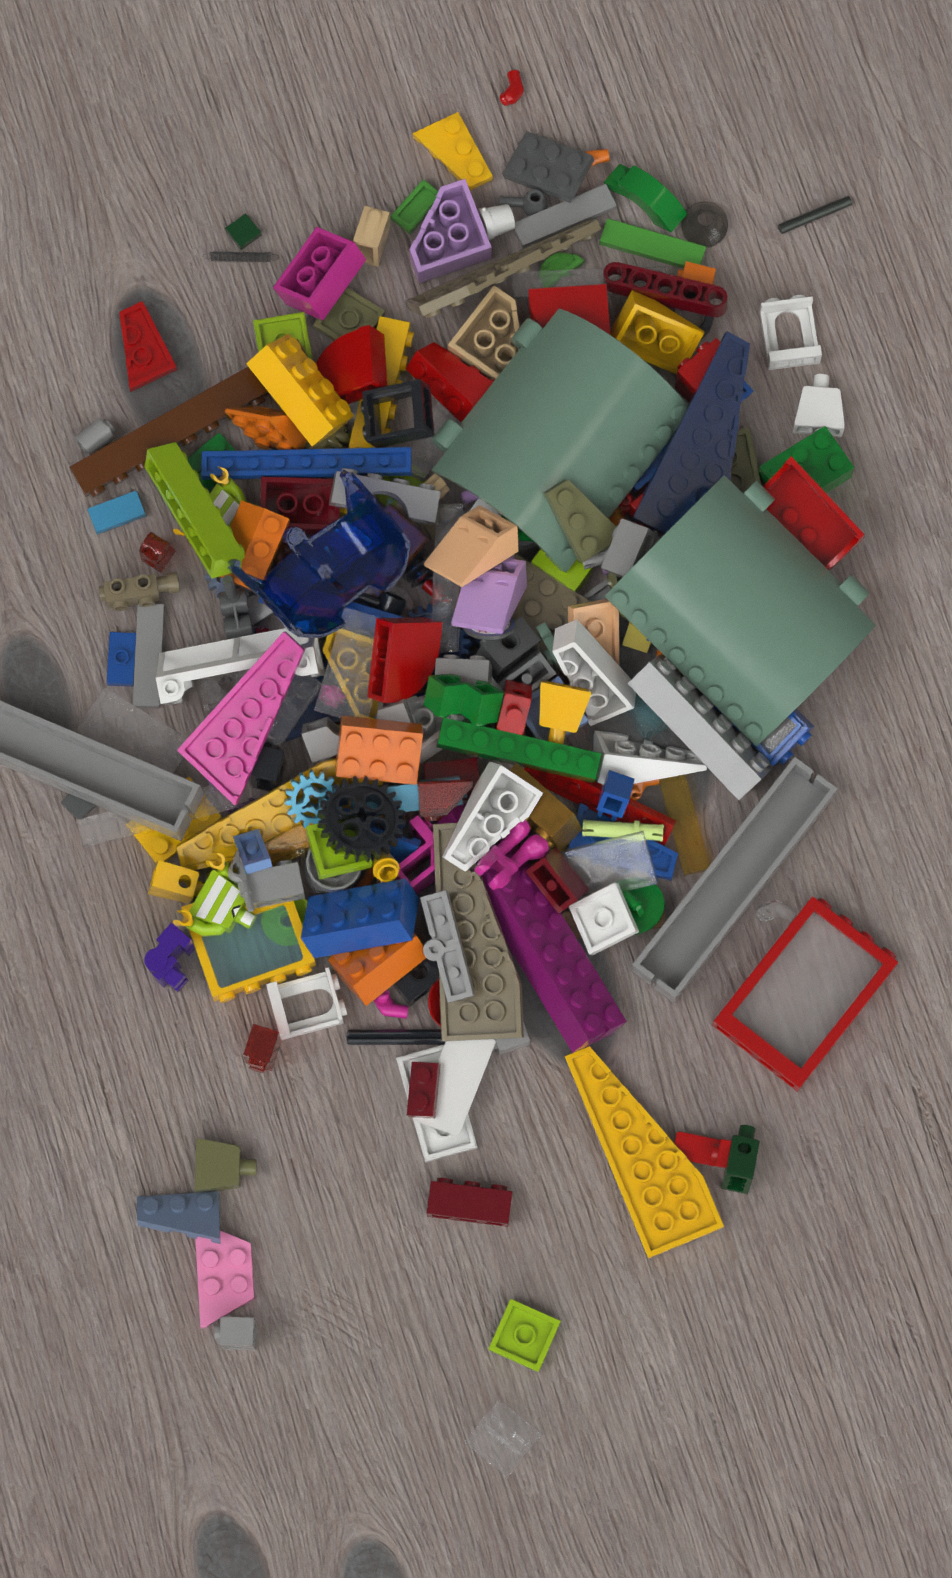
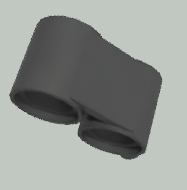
(235, 609)

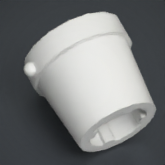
(496, 220)

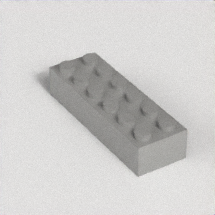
(700, 726)

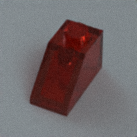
(440, 797)

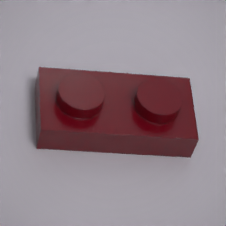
(423, 1090)

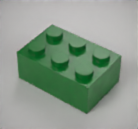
(818, 456)

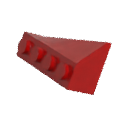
(450, 380)

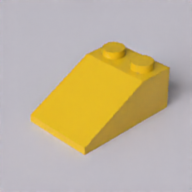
(655, 332)

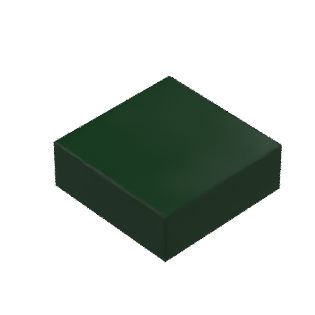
(243, 231)

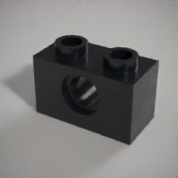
(414, 989)

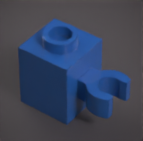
(615, 795)

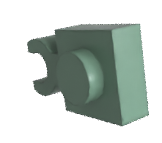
(548, 640)

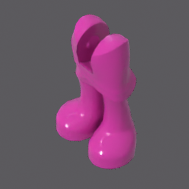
(532, 849)

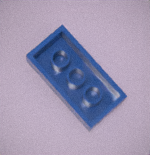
(360, 918)

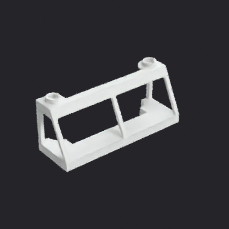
(180, 667)

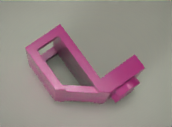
(422, 831)

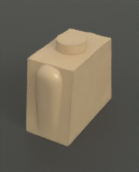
(372, 234)

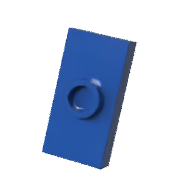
(121, 659)

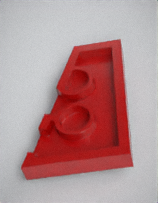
(144, 348)

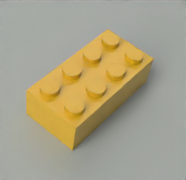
(300, 389)

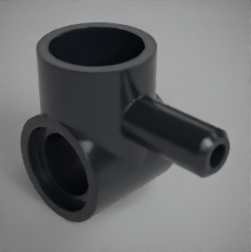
(387, 602)

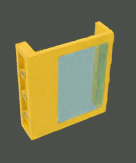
(254, 955)

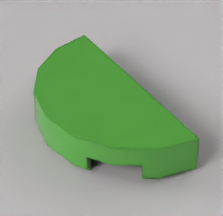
(562, 261)

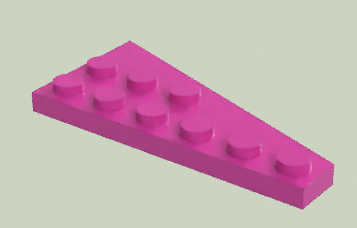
(234, 733)

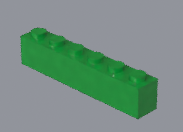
(518, 749)

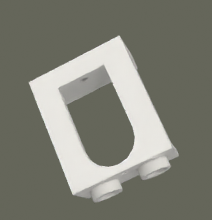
(802, 308)
(314, 982)

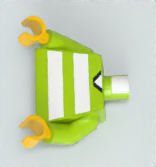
(225, 497)
(217, 904)

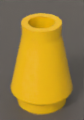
(385, 868)

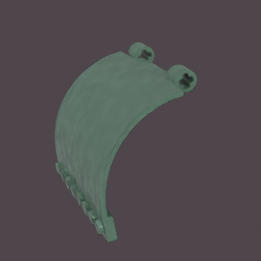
(560, 410)
(743, 608)

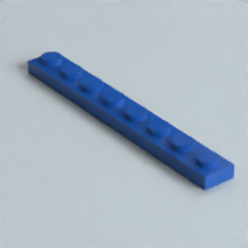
(307, 462)

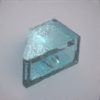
(646, 719)

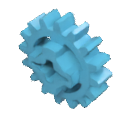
(302, 804)

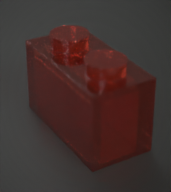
(262, 1048)

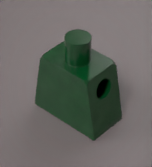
(741, 1161)

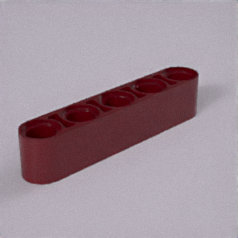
(675, 298)

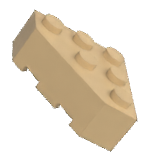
(488, 334)

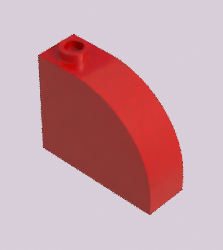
(584, 301)
(355, 363)
(402, 657)

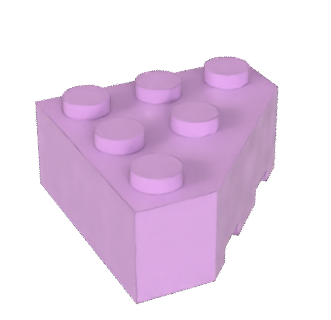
(449, 235)

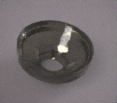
(700, 234)

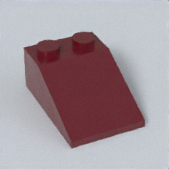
(300, 500)

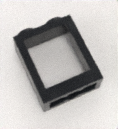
(422, 413)

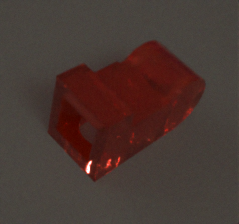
(156, 552)

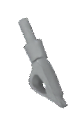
(241, 879)

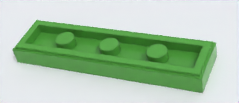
(650, 244)

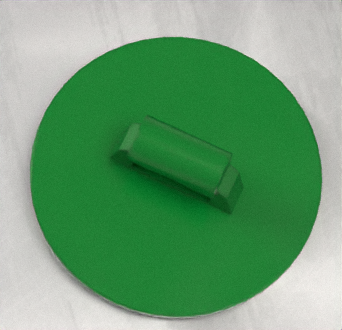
(645, 906)

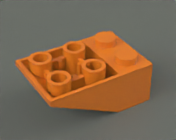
(267, 427)

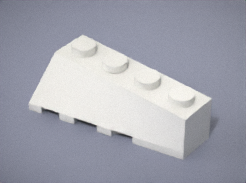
(594, 669)

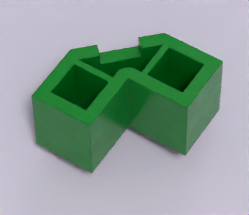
(450, 696)

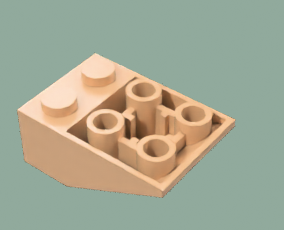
(474, 546)

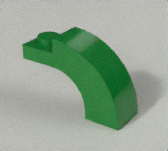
(648, 194)

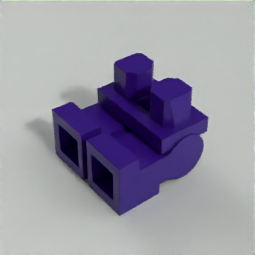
(163, 959)

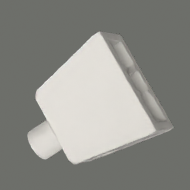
(820, 408)

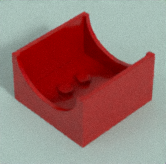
(811, 515)

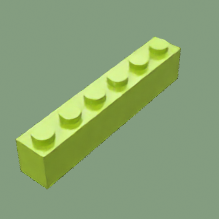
(193, 508)

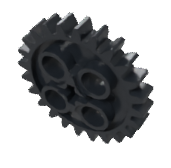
(365, 841)

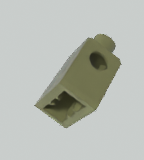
(220, 1166)

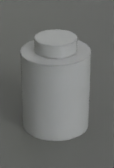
(95, 436)

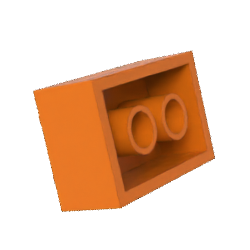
(379, 750)
(377, 968)

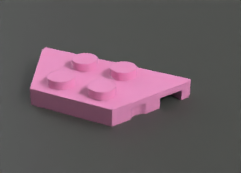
(223, 1276)

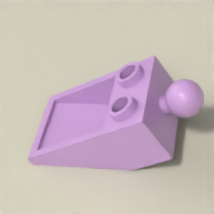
(492, 597)

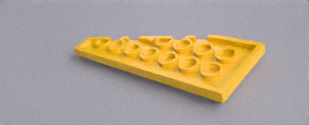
(265, 813)
(655, 1178)

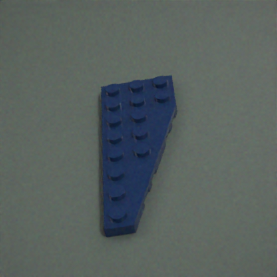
(702, 442)

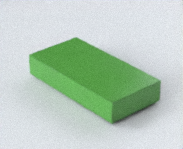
(415, 207)

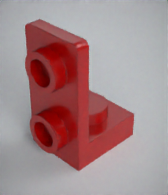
(704, 1149)

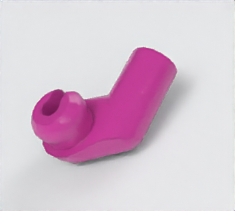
(389, 1008)

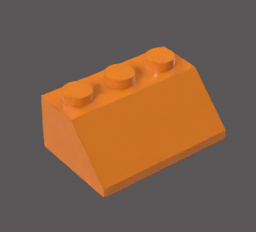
(260, 536)

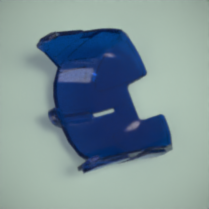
(355, 550)

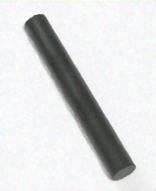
(814, 215)

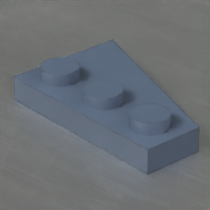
(184, 1213)

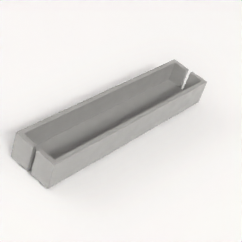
(97, 772)
(733, 880)

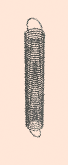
(241, 254)

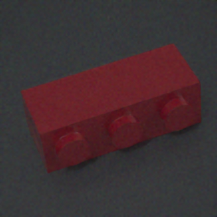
(469, 1202)

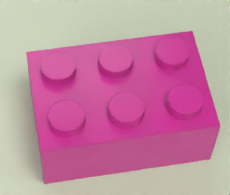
(319, 273)

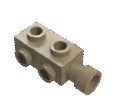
(132, 592)

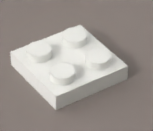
(603, 918)

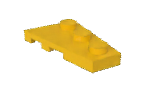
(456, 149)

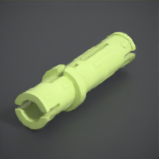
(617, 829)

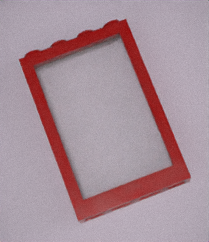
(805, 993)

